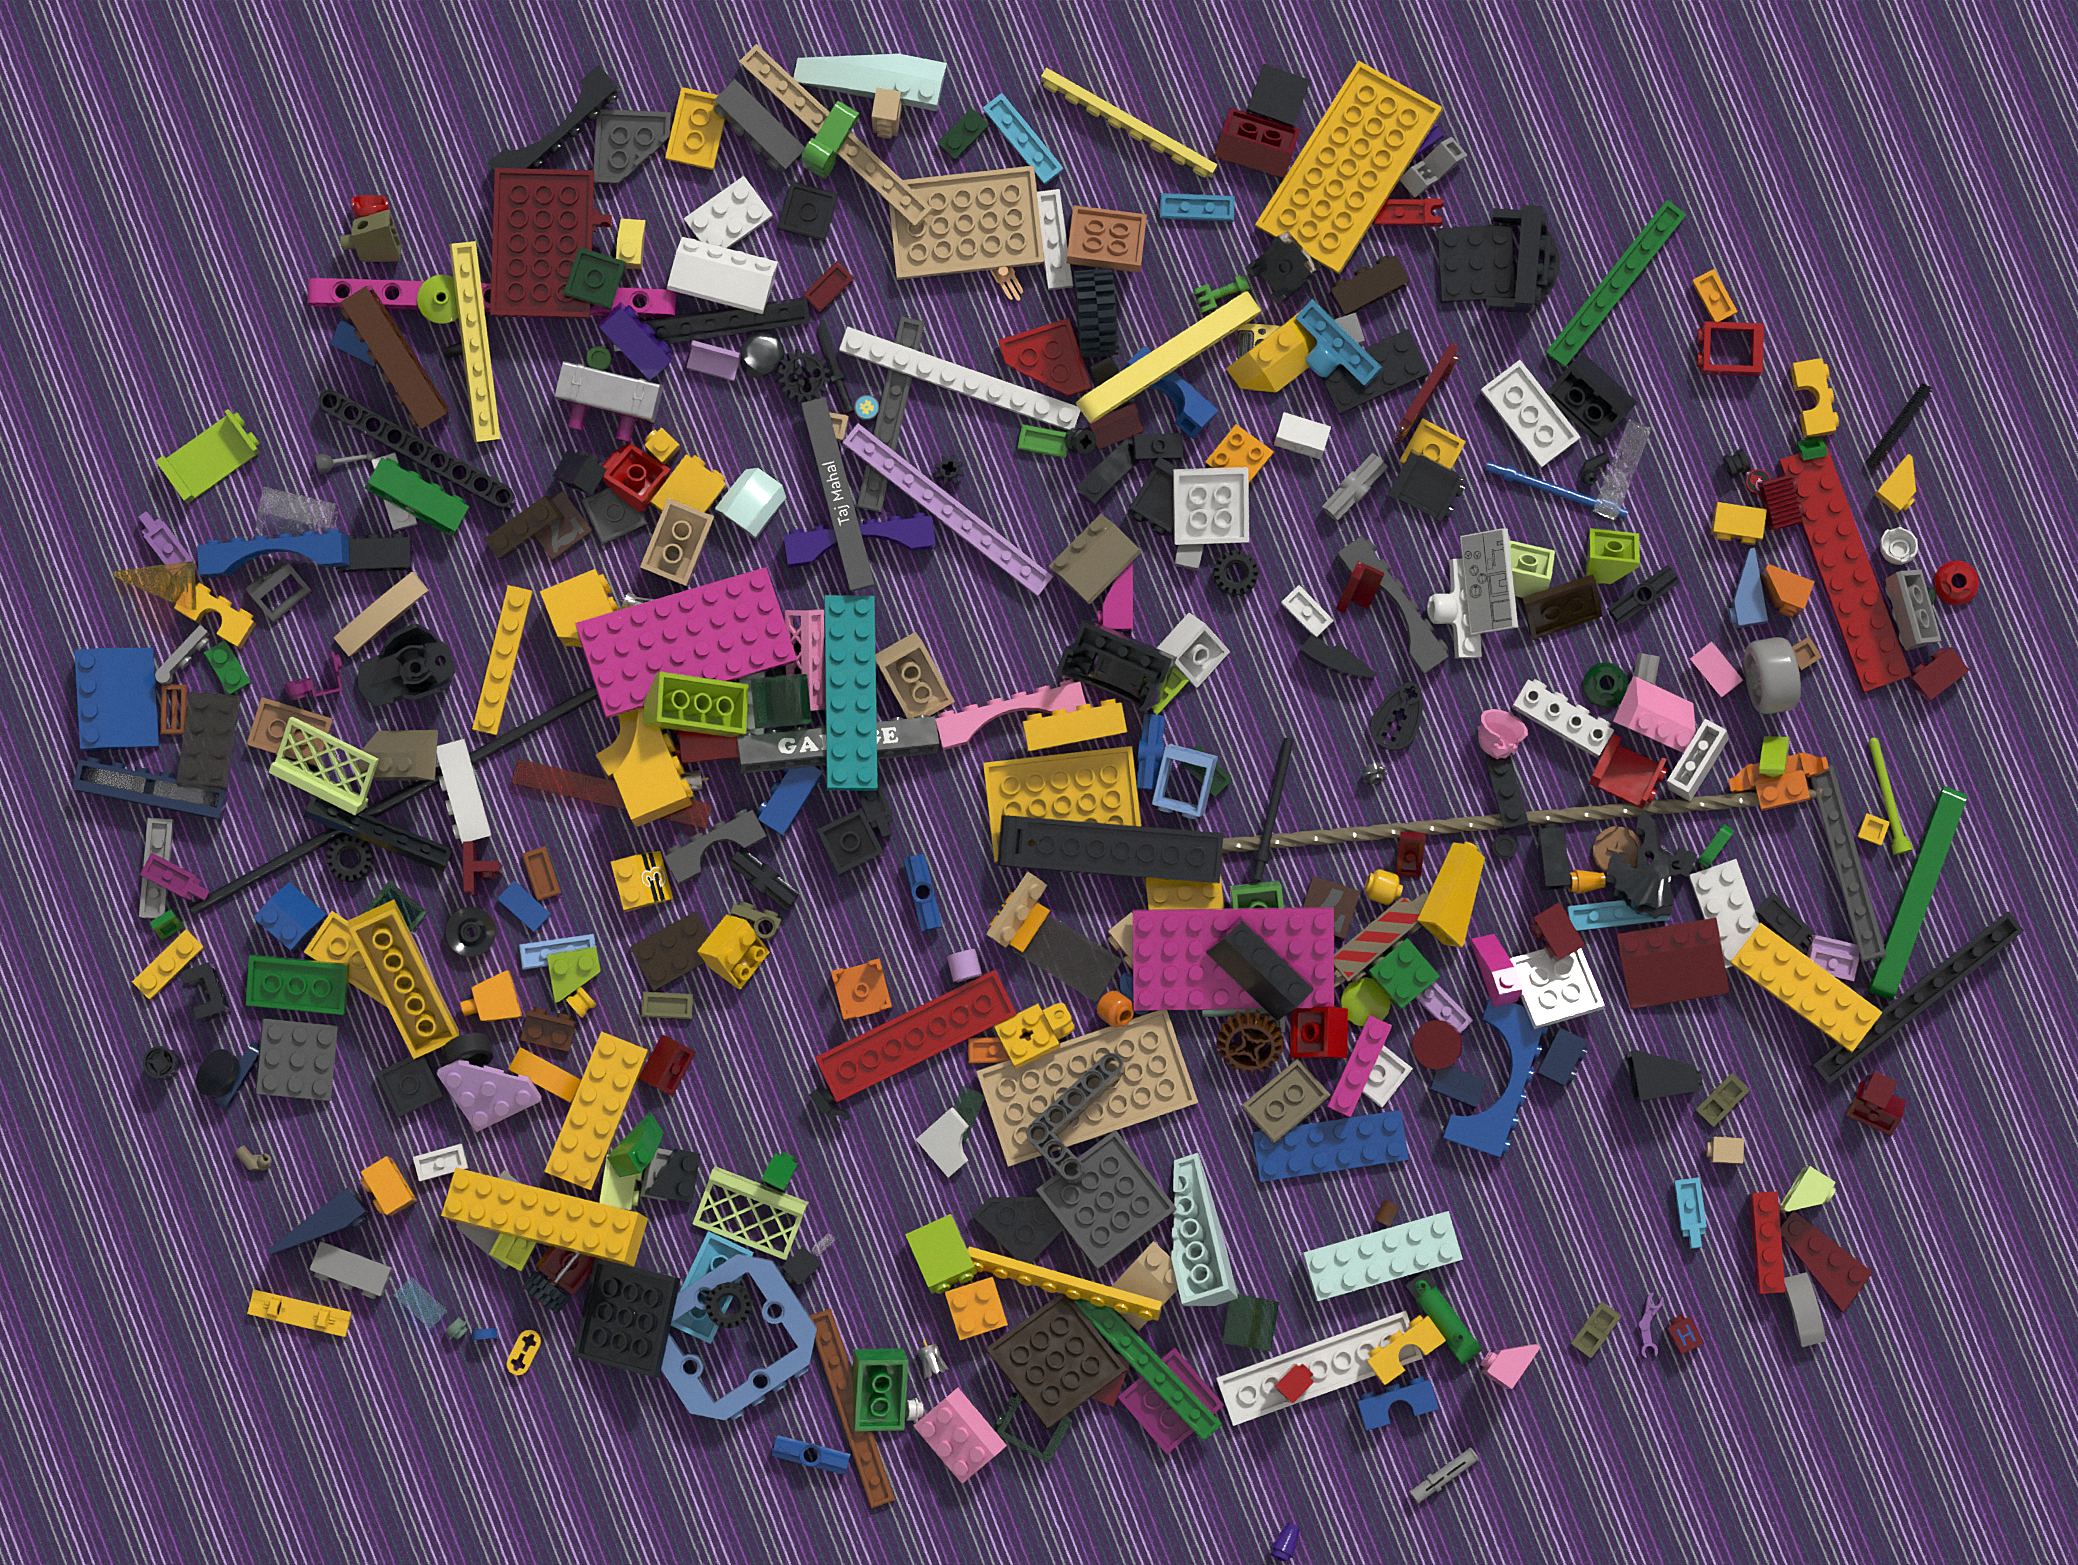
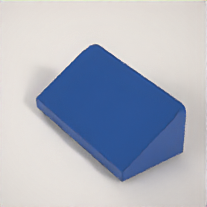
(347, 341)

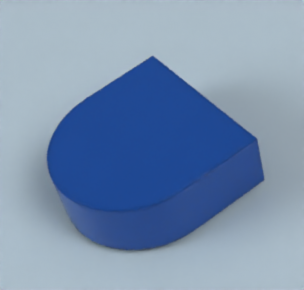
(488, 1333)

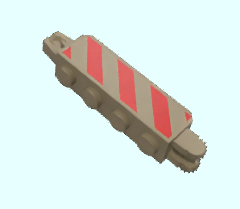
(1377, 938)

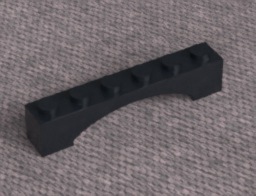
(596, 92)

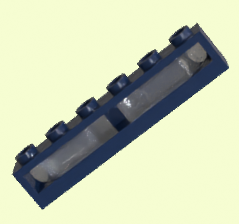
(147, 789)

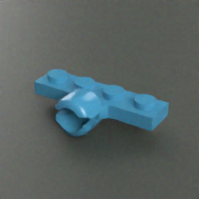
(1335, 346)

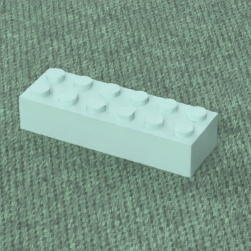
(1382, 1256)

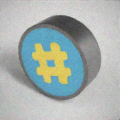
(866, 407)

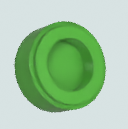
(599, 358)

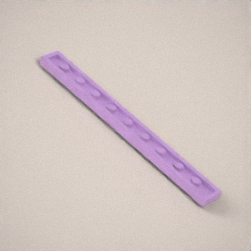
(947, 510)

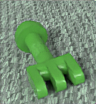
(1210, 296)

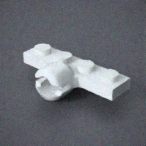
(1453, 610)

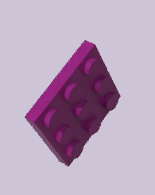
(1155, 1413)

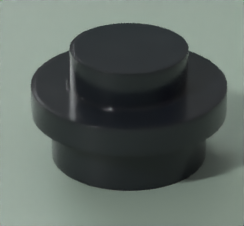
(1504, 846)

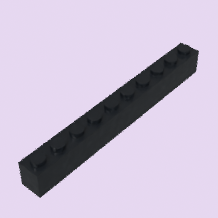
(1921, 995)

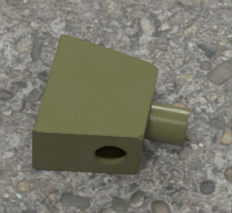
(374, 238)

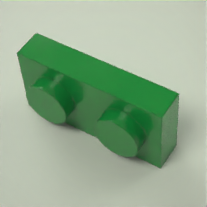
(227, 667)

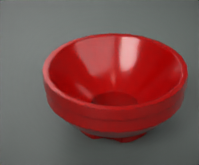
(1947, 592)

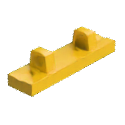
(300, 1313)

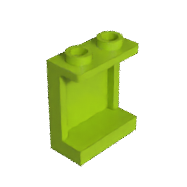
(941, 1254)

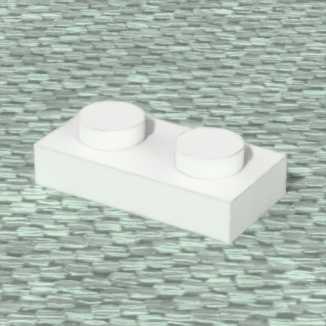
(1307, 611)
(440, 1162)

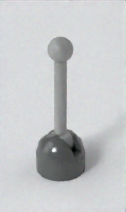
(325, 462)

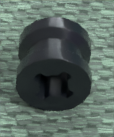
(1077, 435)
(1736, 463)

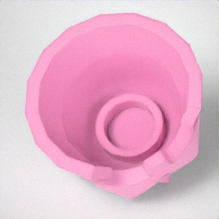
(1500, 733)

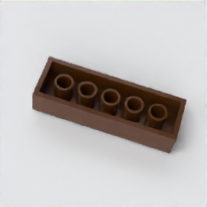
(395, 356)

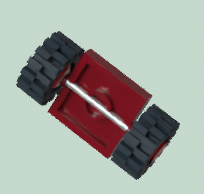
(563, 1269)

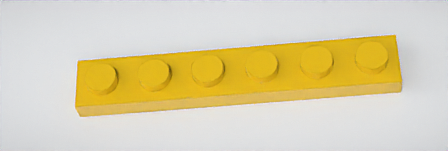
(502, 660)

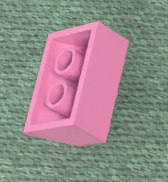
(1657, 714)
(1508, 1364)

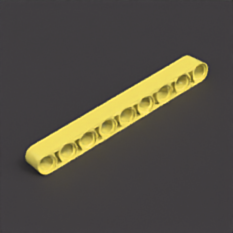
(1168, 357)

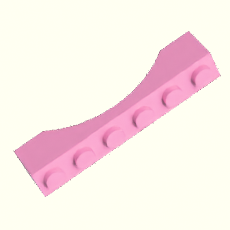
(960, 727)

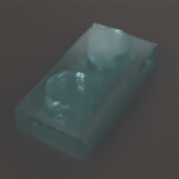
(421, 1303)

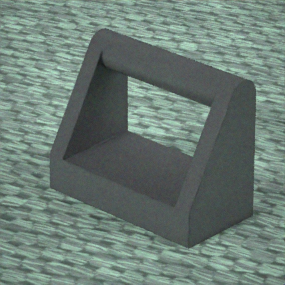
(272, 578)

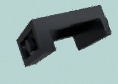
(1427, 485)
(1155, 499)

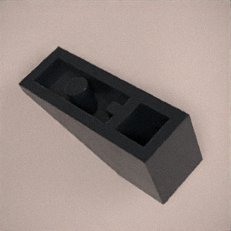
(1108, 474)

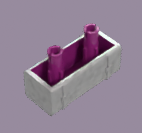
(610, 393)

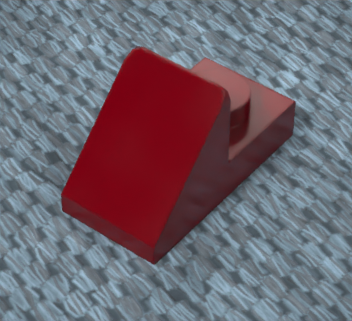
(1410, 854)

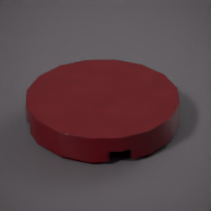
(1437, 1044)

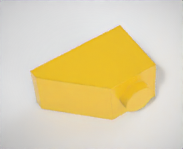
(1899, 486)

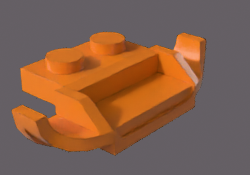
(1782, 789)

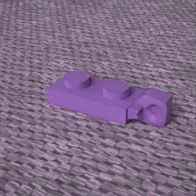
(163, 541)

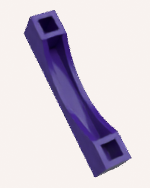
(912, 533)

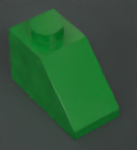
(780, 1171)

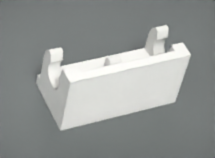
(1302, 435)

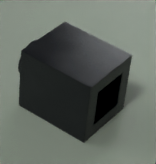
(800, 1266)

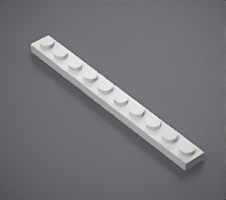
(959, 379)

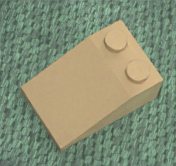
(677, 542)
(913, 677)
(1150, 1277)

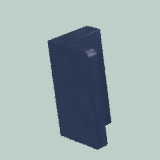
(1458, 1086)

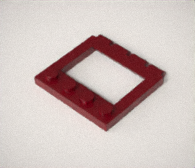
(1441, 372)

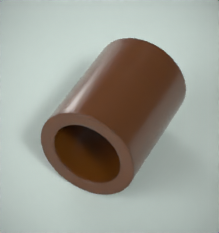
(1386, 1213)

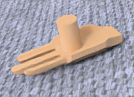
(1004, 275)

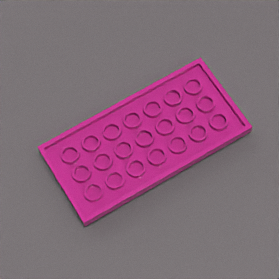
(703, 632)
(1178, 974)

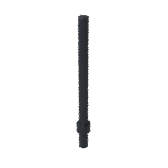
(1262, 855)

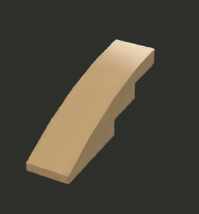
(381, 614)

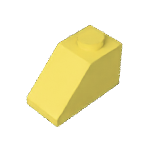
(631, 243)

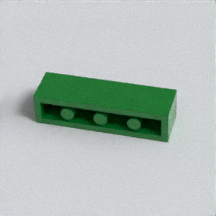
(417, 496)

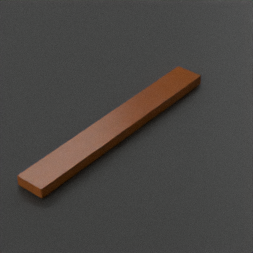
(840, 1380)

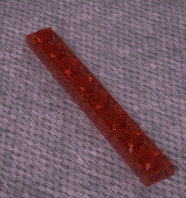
(595, 790)

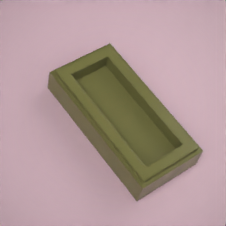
(667, 1005)

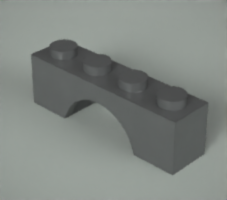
(686, 860)

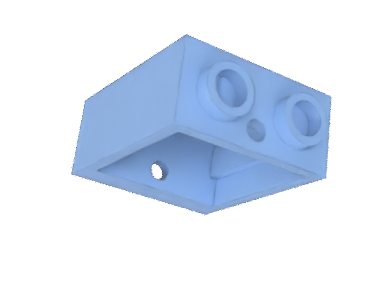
(1193, 757)

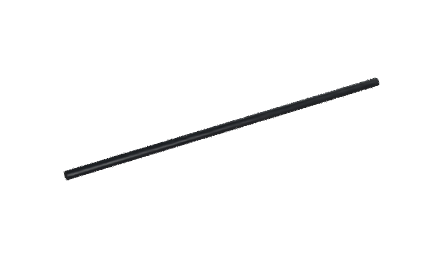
(392, 801)

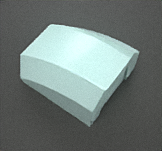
(752, 501)

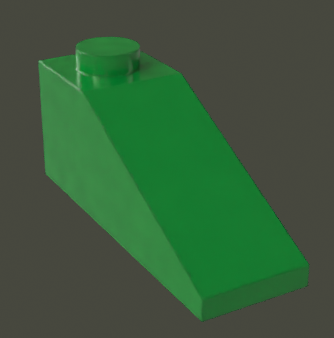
(637, 1148)

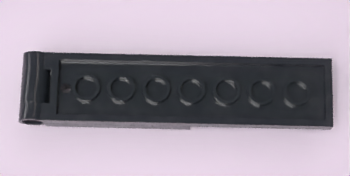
(1110, 849)

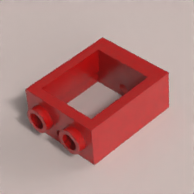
(1756, 349)

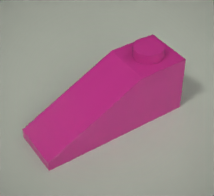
(1118, 605)
(1497, 970)

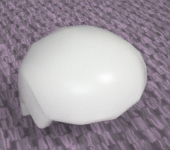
(1898, 546)

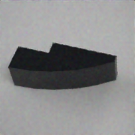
(1336, 660)

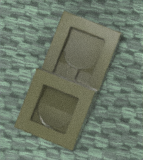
(1723, 1099)
(1596, 1329)

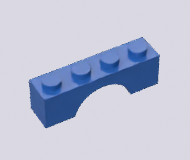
(1191, 407)

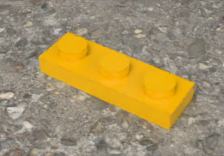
(168, 964)

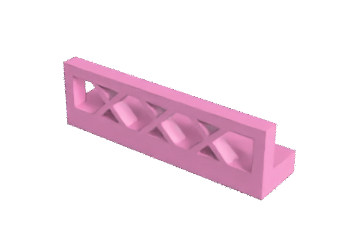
(812, 654)

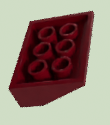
(1673, 963)

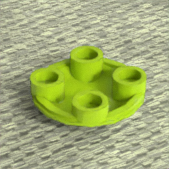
(1365, 999)

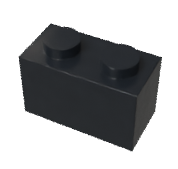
(580, 471)

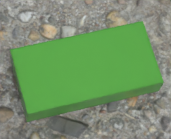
(1042, 441)

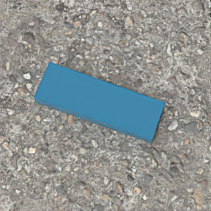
(1197, 207)

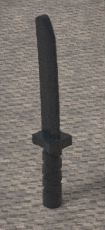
(837, 377)

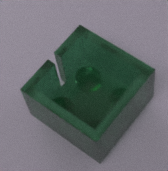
(781, 701)

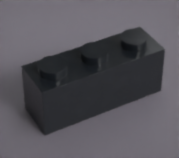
(379, 554)

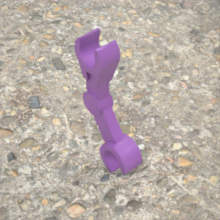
(1644, 1324)

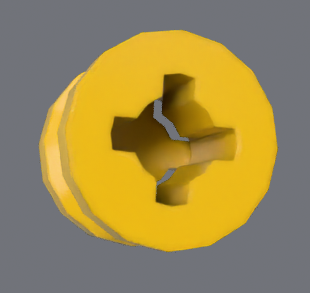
(581, 1002)

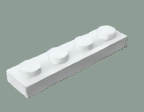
(1054, 240)

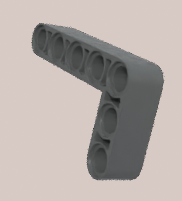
(1070, 1113)

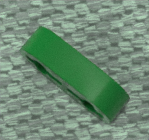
(1715, 846)

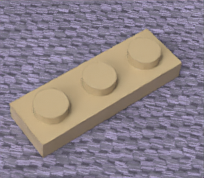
(1016, 909)

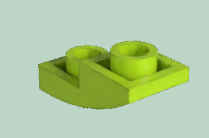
(1774, 755)

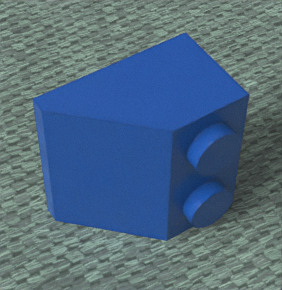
(290, 916)

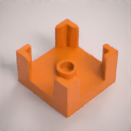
(861, 990)

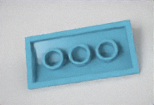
(711, 1254)

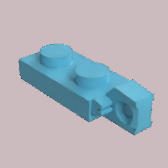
(1691, 1210)

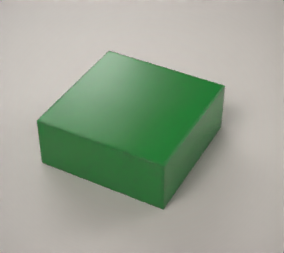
(1811, 448)
(166, 924)

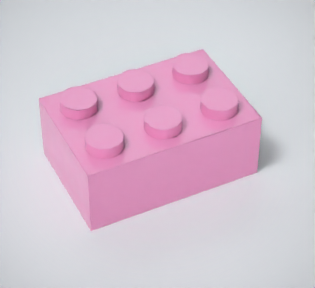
(960, 1435)

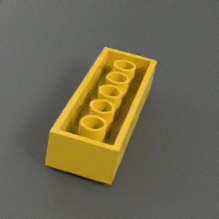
(403, 979)
(597, 1111)

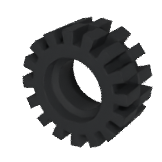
(1246, 562)
(357, 872)
(722, 1319)

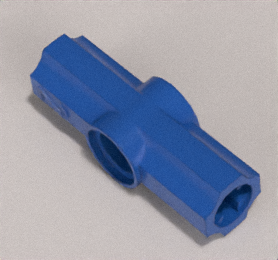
(1150, 751)
(926, 908)
(794, 1450)

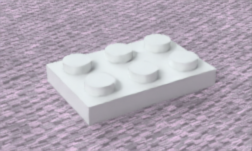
(729, 215)

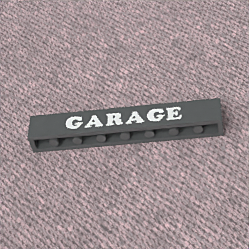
(808, 747)

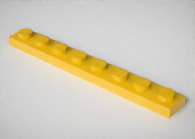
(1071, 1286)

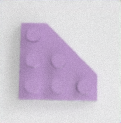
(487, 1092)

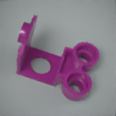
(298, 688)

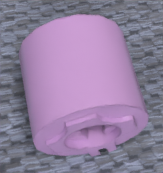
(964, 965)

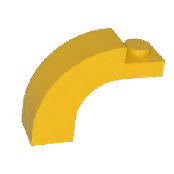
(615, 754)

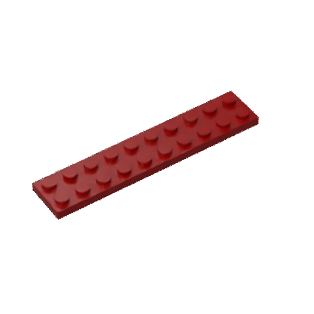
(1846, 573)

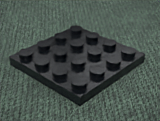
(627, 1317)

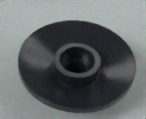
(460, 923)

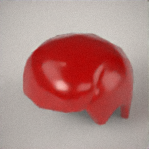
(368, 204)

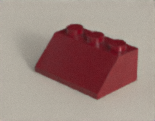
(1257, 143)

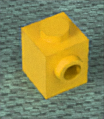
(661, 446)

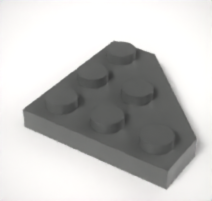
(626, 141)

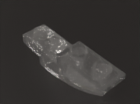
(1621, 469)

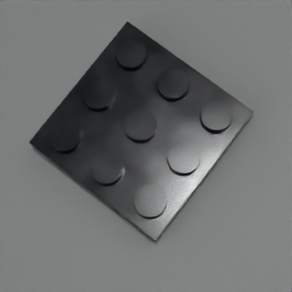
(1476, 263)

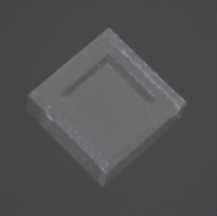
(823, 1244)

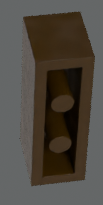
(1369, 285)
(524, 527)

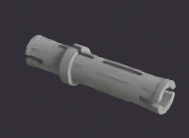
(1444, 1475)

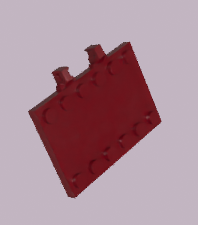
(536, 236)

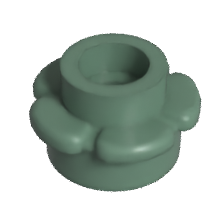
(456, 1329)

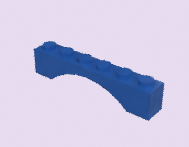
(224, 559)

